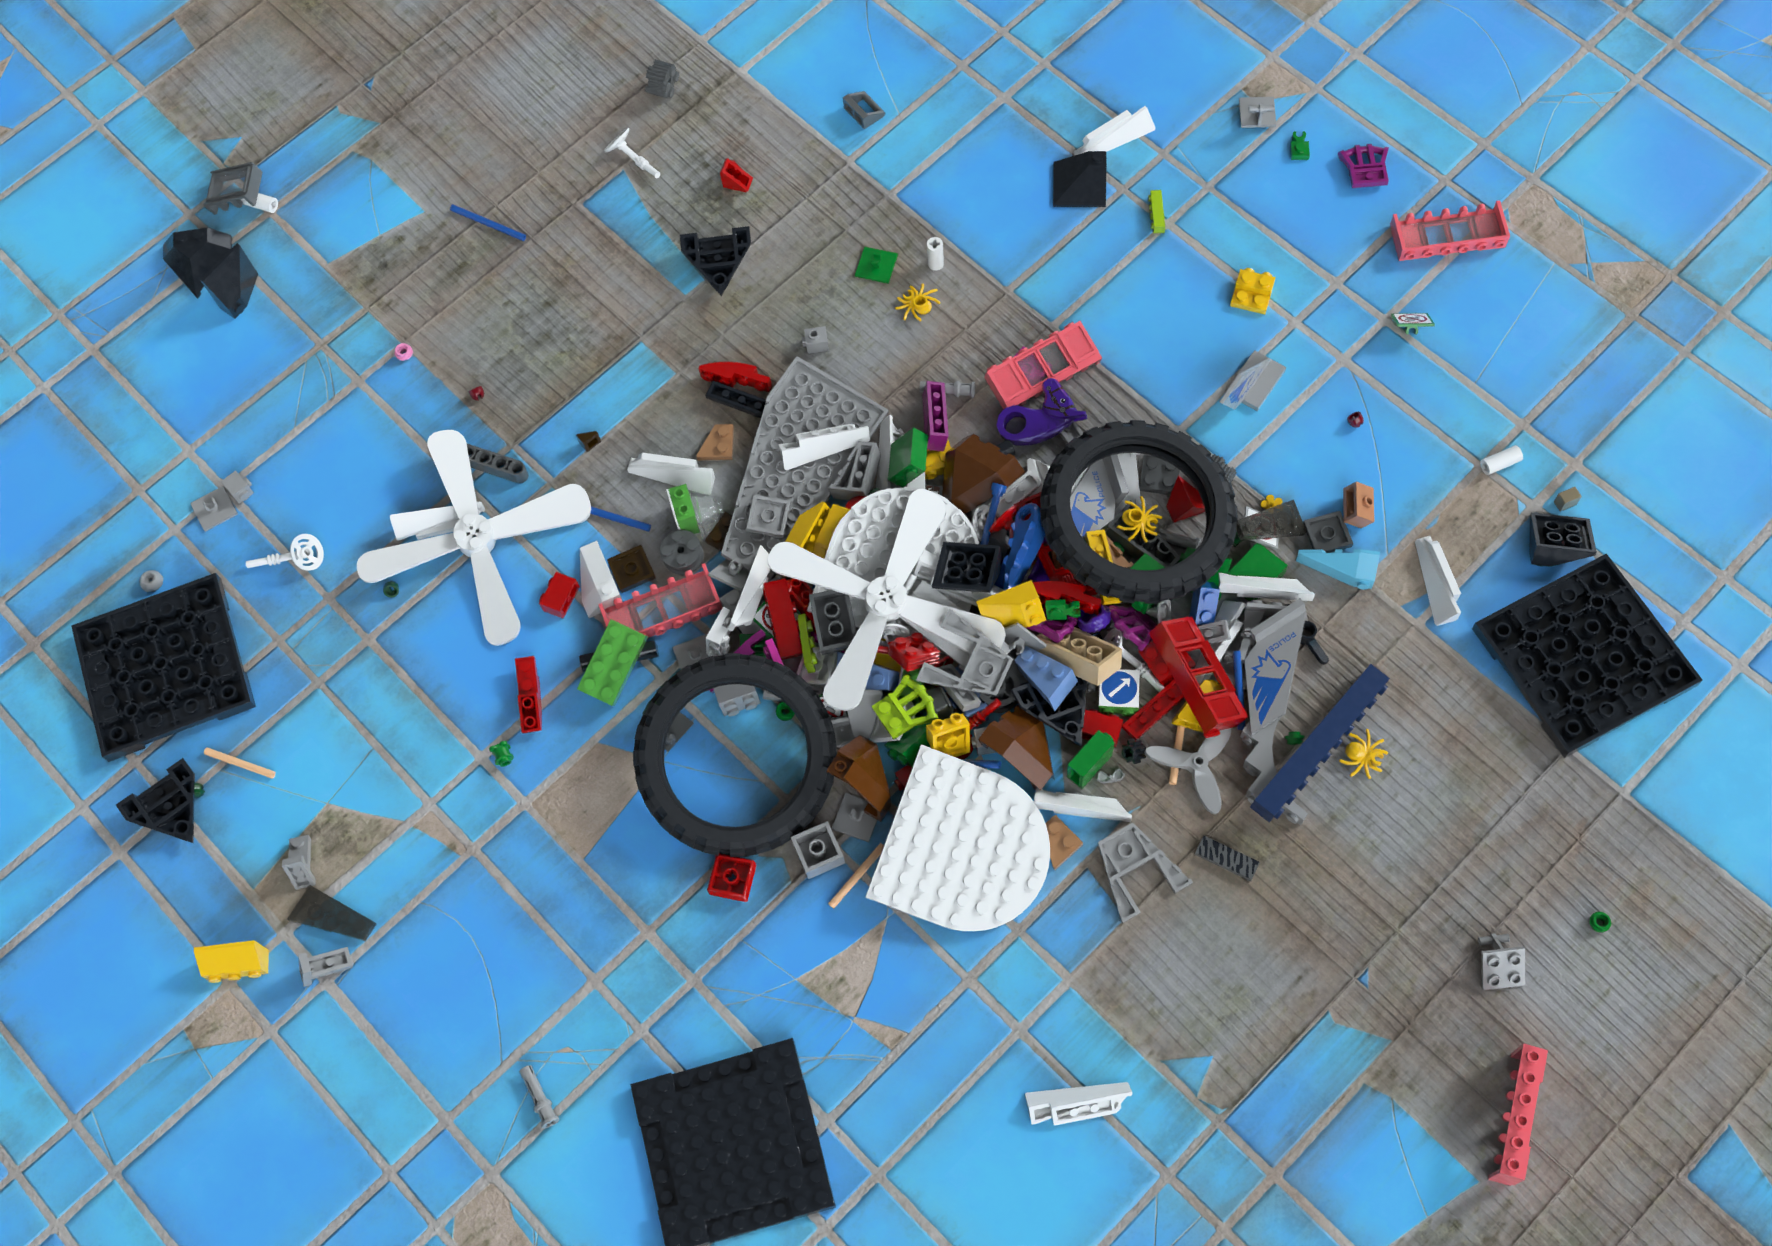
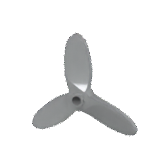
(1197, 764)

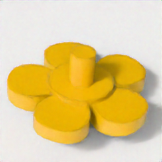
(1270, 502)

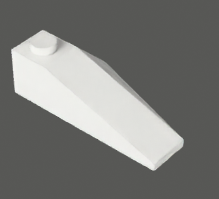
(596, 580)

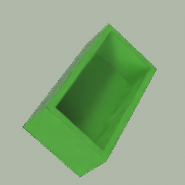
(612, 662)

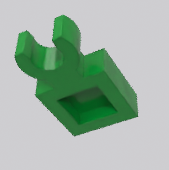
(1299, 147)
(1059, 609)

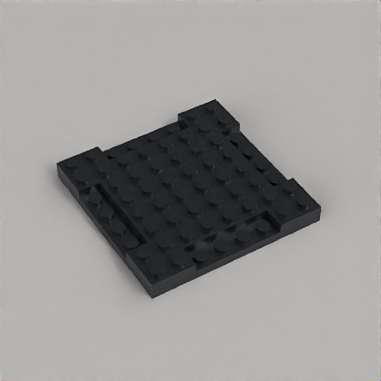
(1586, 654)
(161, 666)
(732, 1146)

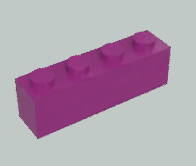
(935, 415)

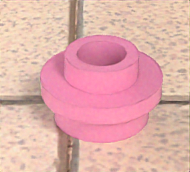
(403, 348)

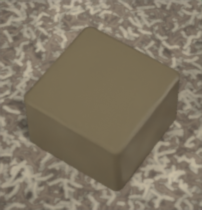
(1567, 499)

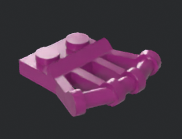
(1366, 174)
(1141, 624)
(1061, 627)

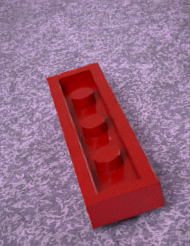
(1153, 710)

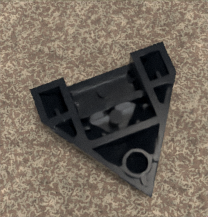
(194, 254)
(717, 256)
(1067, 718)
(166, 804)

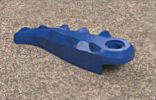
(1024, 545)

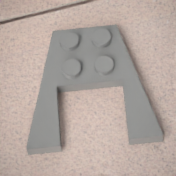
(984, 669)
(1124, 853)

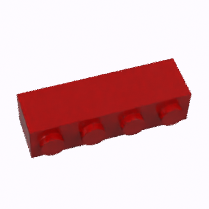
(782, 618)

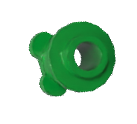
(502, 754)

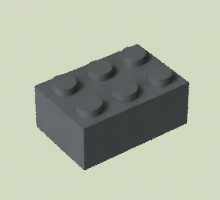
(833, 620)

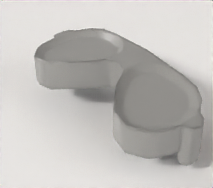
(1117, 776)

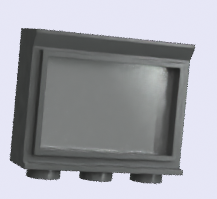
(232, 185)

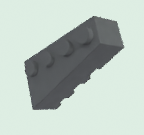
(1155, 547)

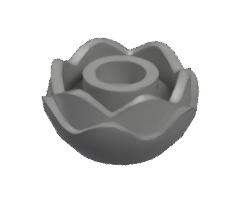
(155, 584)

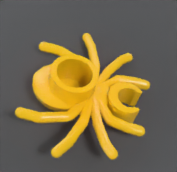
(917, 302)
(1139, 519)
(1364, 754)

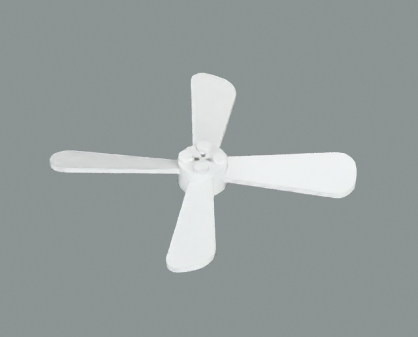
(553, 510)
(919, 523)

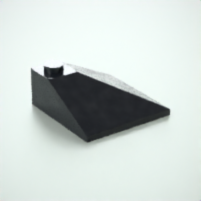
(1080, 180)
(231, 281)
(1559, 539)
(967, 567)

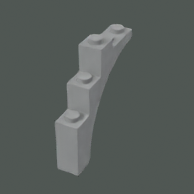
(1261, 764)

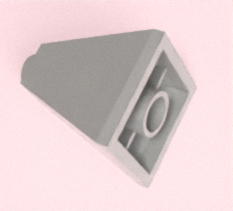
(863, 717)

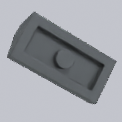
(862, 118)

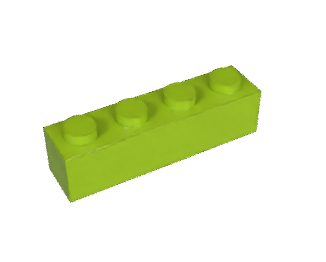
(1157, 211)

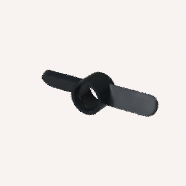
(1311, 642)

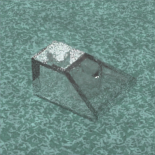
(706, 512)

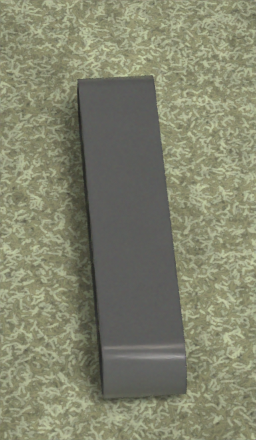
(494, 462)

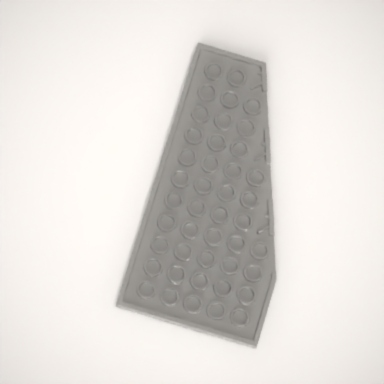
(798, 403)

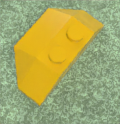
(808, 527)

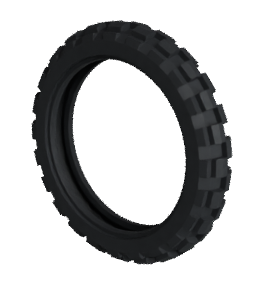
(1119, 581)
(675, 695)

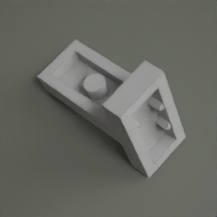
(298, 862)
(323, 964)

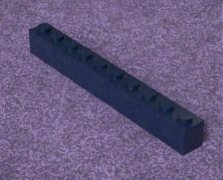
(1319, 743)

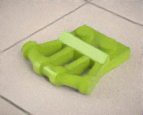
(895, 717)

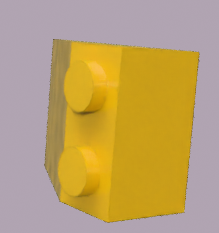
(823, 540)
(1014, 605)

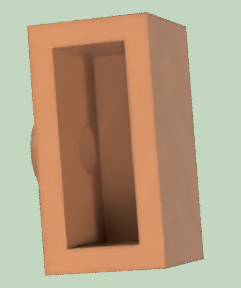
(1358, 504)

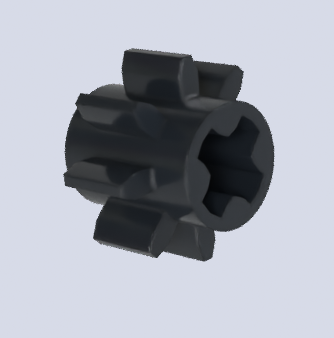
(1133, 751)

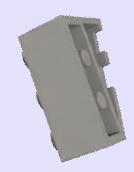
(858, 473)

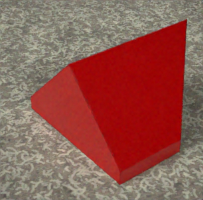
(734, 176)
(1184, 501)

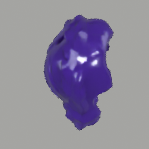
(1093, 622)

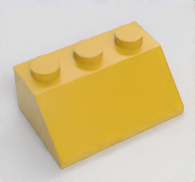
(232, 961)

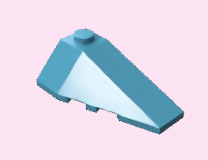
(1353, 568)

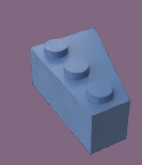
(1046, 675)
(880, 677)

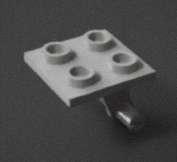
(1257, 112)
(1255, 611)
(1501, 966)

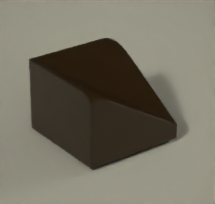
(588, 440)

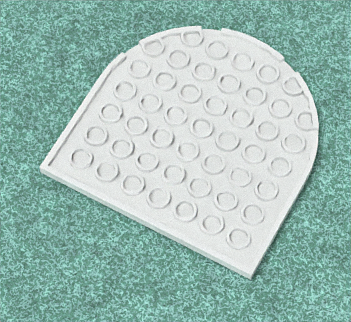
(868, 534)
(961, 847)

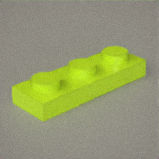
(808, 643)

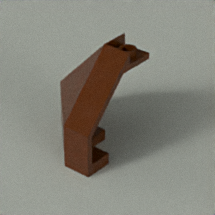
(973, 468)
(1022, 743)
(862, 769)

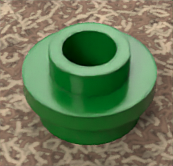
(780, 708)
(1294, 738)
(1604, 918)

